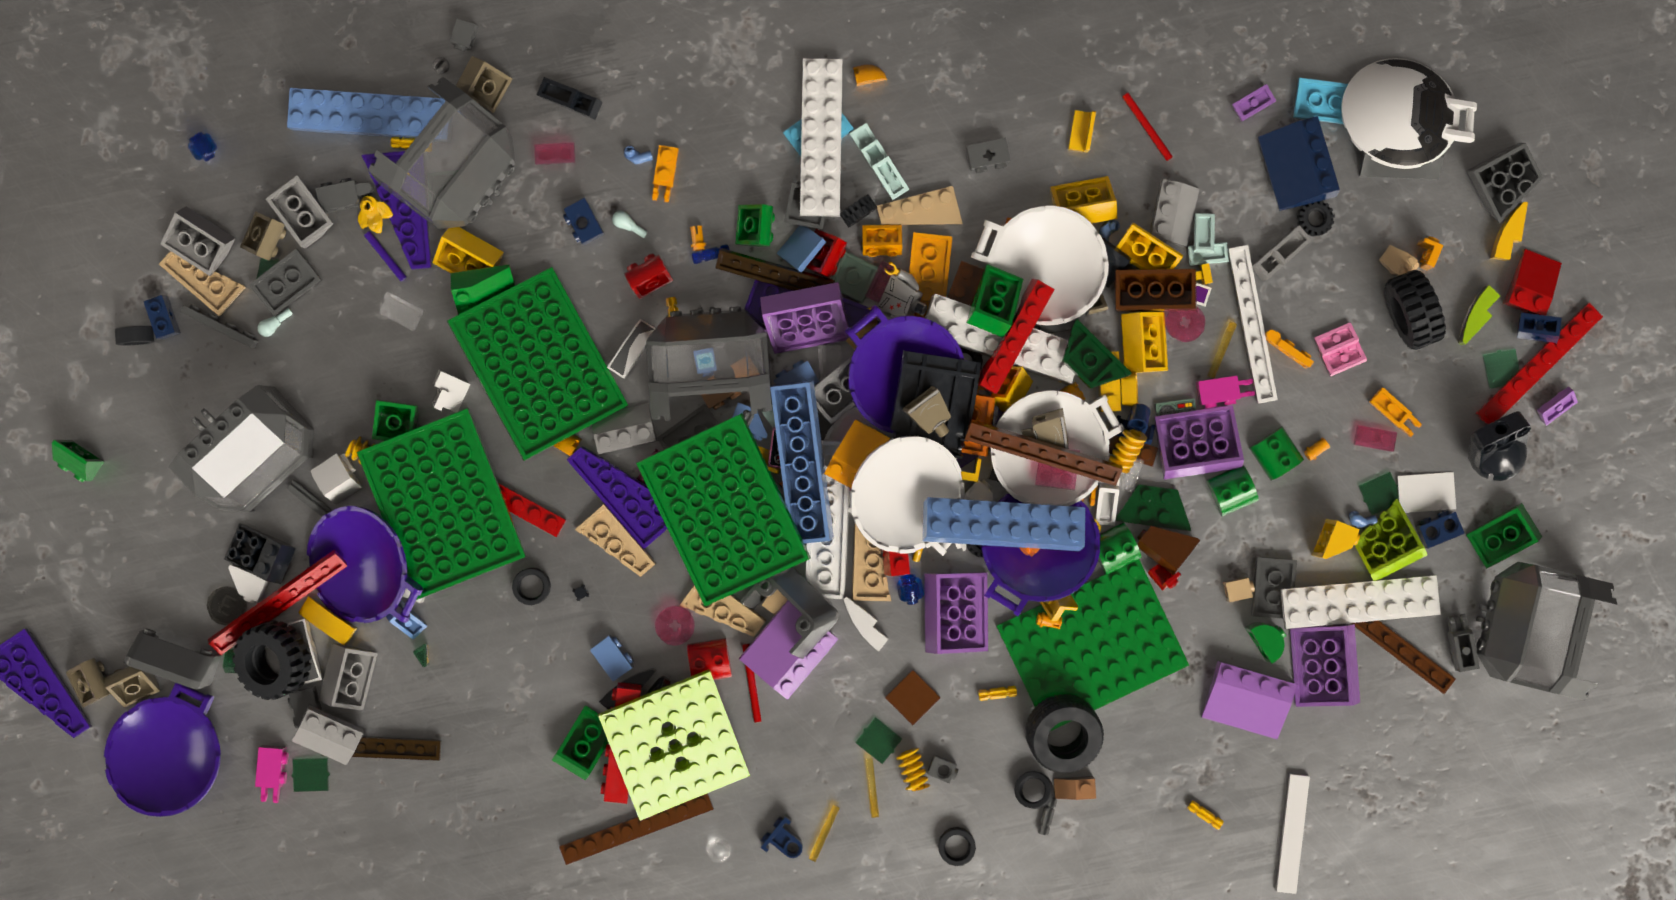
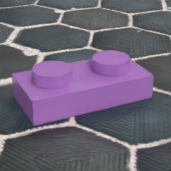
(1253, 103)
(1557, 406)

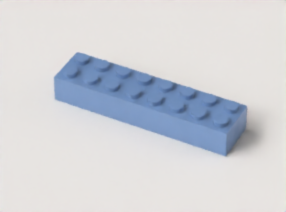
(360, 113)
(802, 459)
(1003, 524)

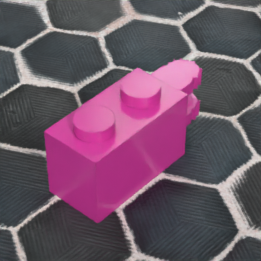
(1221, 390)
(270, 770)

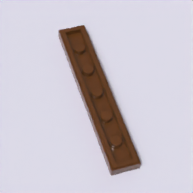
(1406, 654)

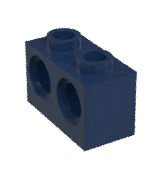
(1440, 534)

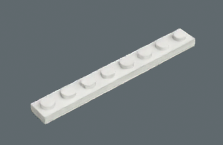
(1252, 324)

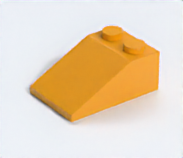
(853, 450)

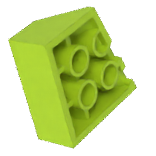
(1390, 543)

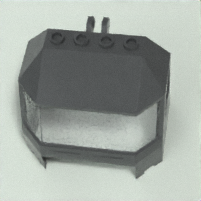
(451, 162)
(708, 356)
(245, 450)
(1539, 627)

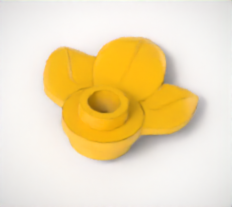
(373, 216)

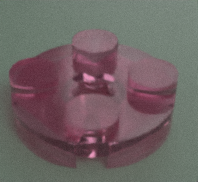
(1179, 332)
(666, 632)

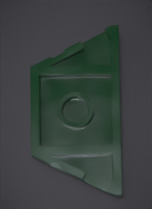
(1091, 359)
(1155, 508)

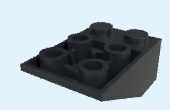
(260, 554)

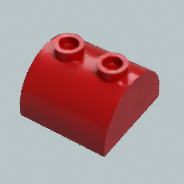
(826, 259)
(648, 275)
(711, 656)

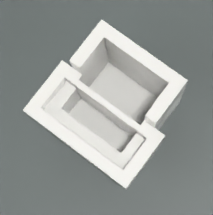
(450, 391)
(336, 478)

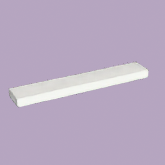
(1292, 833)

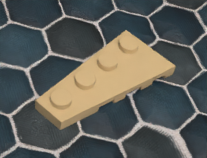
(929, 208)
(214, 291)
(608, 533)
(868, 571)
(727, 611)

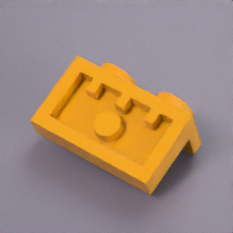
(882, 240)
(1432, 253)

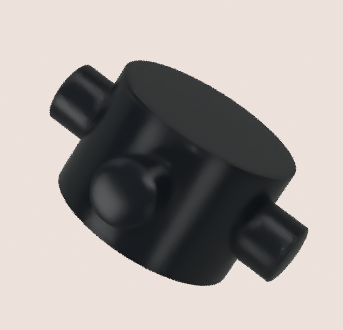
(580, 592)

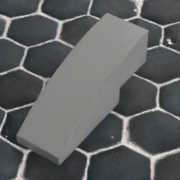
(1281, 253)

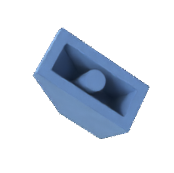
(412, 627)

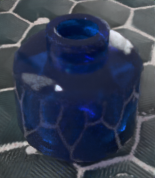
(202, 146)
(910, 589)

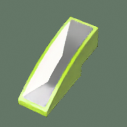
(1477, 314)

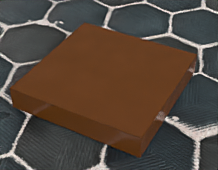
(912, 697)

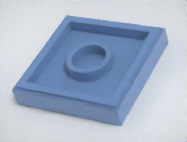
(801, 247)

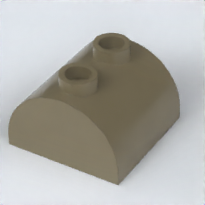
(263, 236)
(88, 682)
(131, 685)

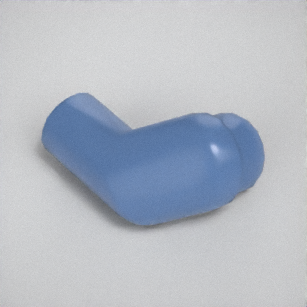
(637, 157)
(1109, 228)

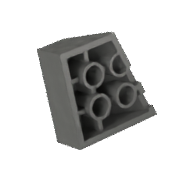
(1505, 179)

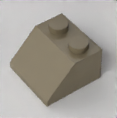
(483, 83)

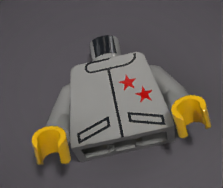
(901, 295)

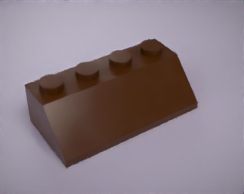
(1156, 290)

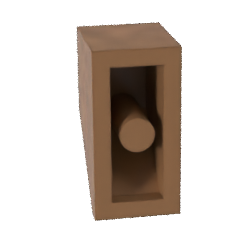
(1075, 788)

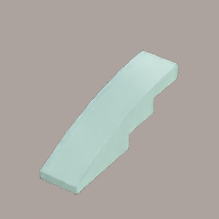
(879, 161)

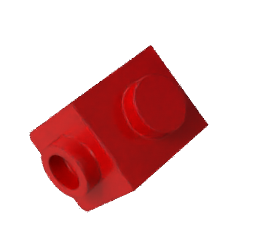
(1163, 577)

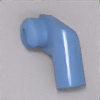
(1361, 522)

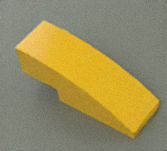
(1509, 233)
(327, 621)

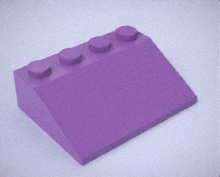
(805, 318)
(1198, 442)
(956, 612)
(770, 653)
(1325, 665)
(1248, 700)

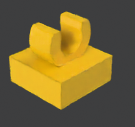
(1204, 274)

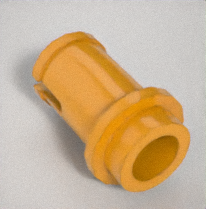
(697, 239)
(1316, 449)
(1044, 620)

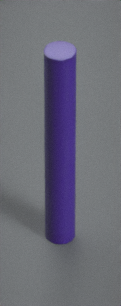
(385, 256)

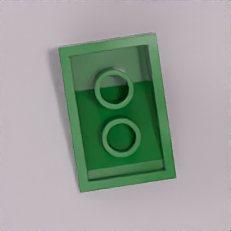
(478, 285)
(995, 301)
(76, 459)
(1504, 535)
(582, 744)

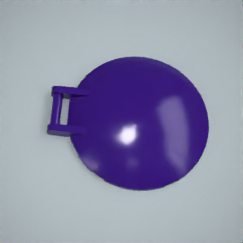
(879, 355)
(374, 570)
(1047, 573)
(163, 754)

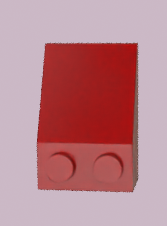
(1533, 283)

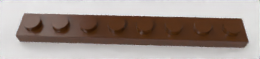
(1043, 452)
(633, 829)

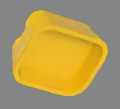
(1129, 390)

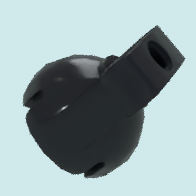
(1500, 447)

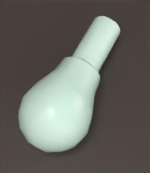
(624, 221)
(268, 326)

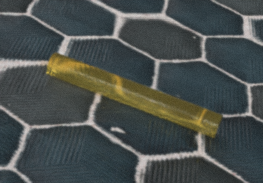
(1222, 349)
(872, 787)
(824, 833)

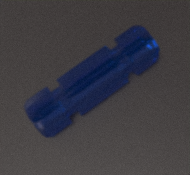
(708, 254)

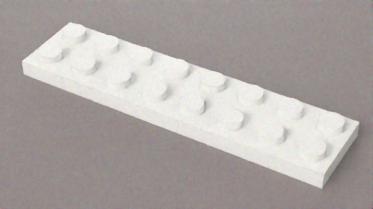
(821, 137)
(828, 559)
(1360, 602)

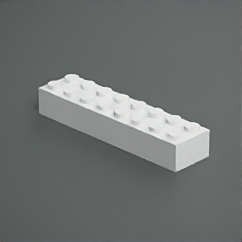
(1040, 354)

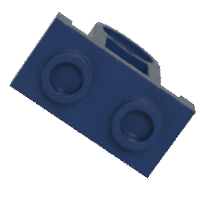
(1138, 420)
(781, 837)

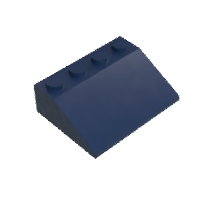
(1299, 164)

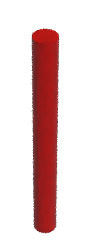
(1147, 126)
(752, 690)

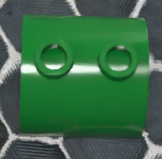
(754, 225)
(393, 419)
(1276, 453)
(1233, 490)
(1117, 548)
(1267, 639)

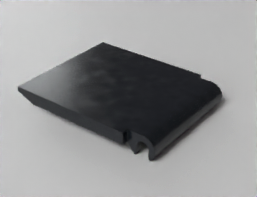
(957, 385)

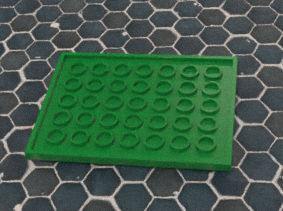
(537, 363)
(442, 502)
(723, 510)
(1103, 648)

